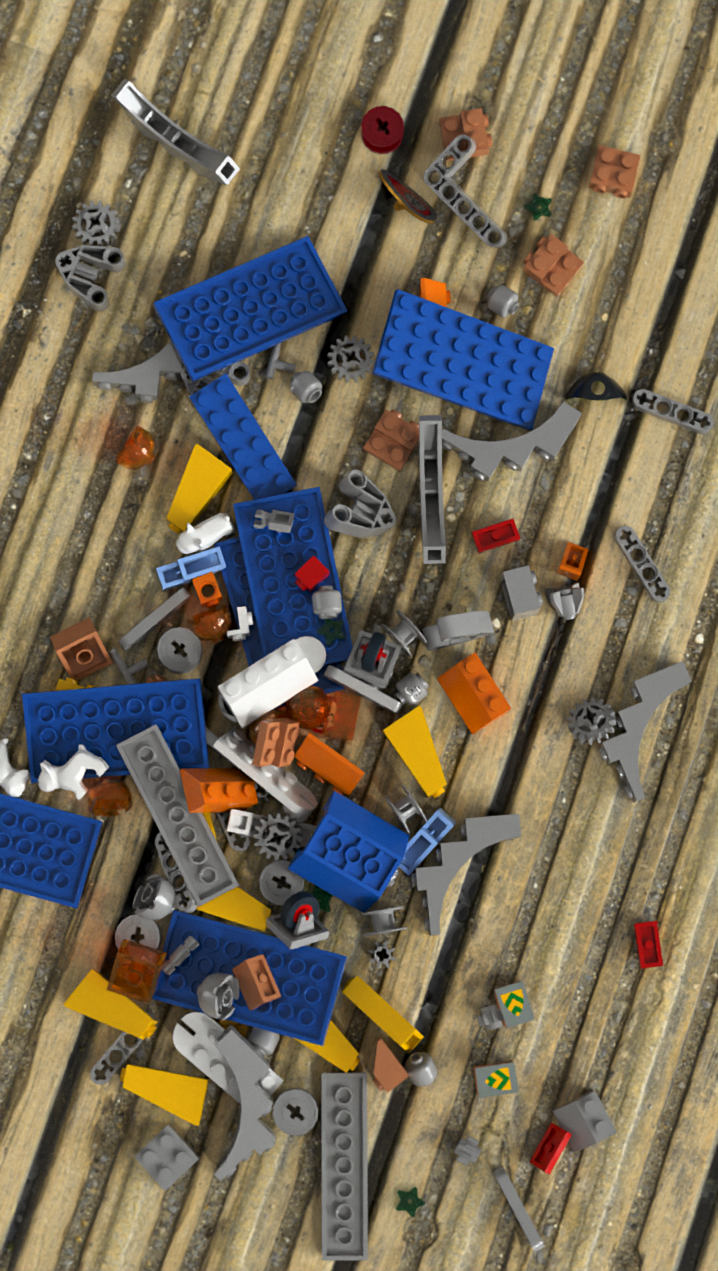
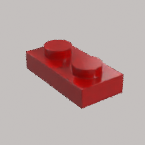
(495, 536)
(648, 944)
(550, 1148)

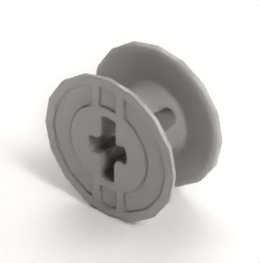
(404, 633)
(192, 649)
(405, 808)
(270, 888)
(383, 921)
(129, 926)
(282, 1113)

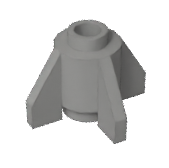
(566, 600)

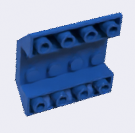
(351, 853)

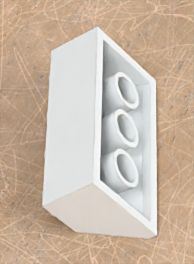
(267, 683)

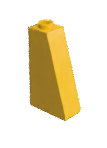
(198, 487)
(416, 749)
(238, 907)
(113, 1009)
(382, 1013)
(336, 1049)
(172, 1091)

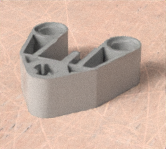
(95, 256)
(193, 387)
(370, 513)
(458, 629)

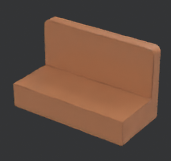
(256, 982)

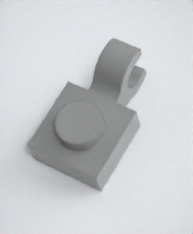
(277, 520)

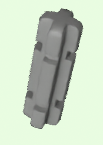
(180, 955)

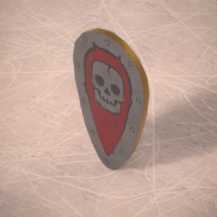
(407, 198)

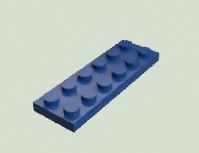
(242, 439)

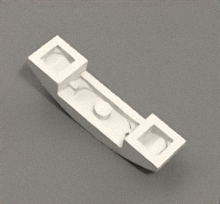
(245, 822)

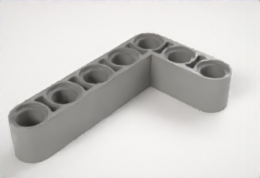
(461, 196)

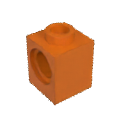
(203, 581)

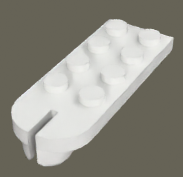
(281, 784)
(202, 1052)

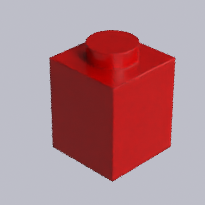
(311, 574)

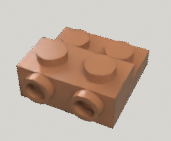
(467, 123)
(614, 172)
(552, 264)
(393, 439)
(276, 742)

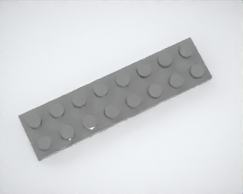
(184, 832)
(344, 1166)

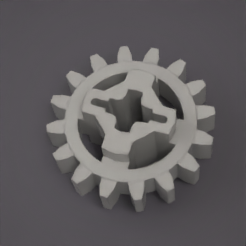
(100, 215)
(343, 354)
(602, 717)
(269, 839)

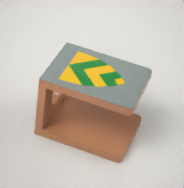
(514, 1004)
(496, 1079)

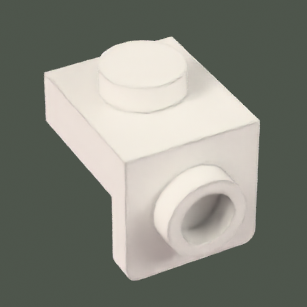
(245, 620)

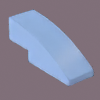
(190, 567)
(426, 840)

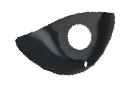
(582, 388)

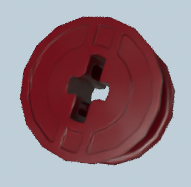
(387, 119)

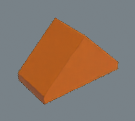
(572, 561)

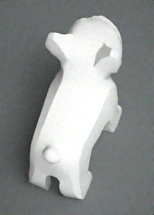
(205, 534)
(71, 774)
(10, 778)

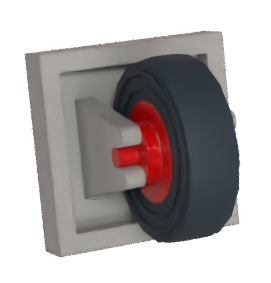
(372, 658)
(298, 921)

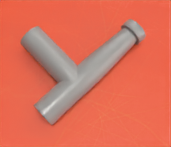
(274, 363)
(128, 673)

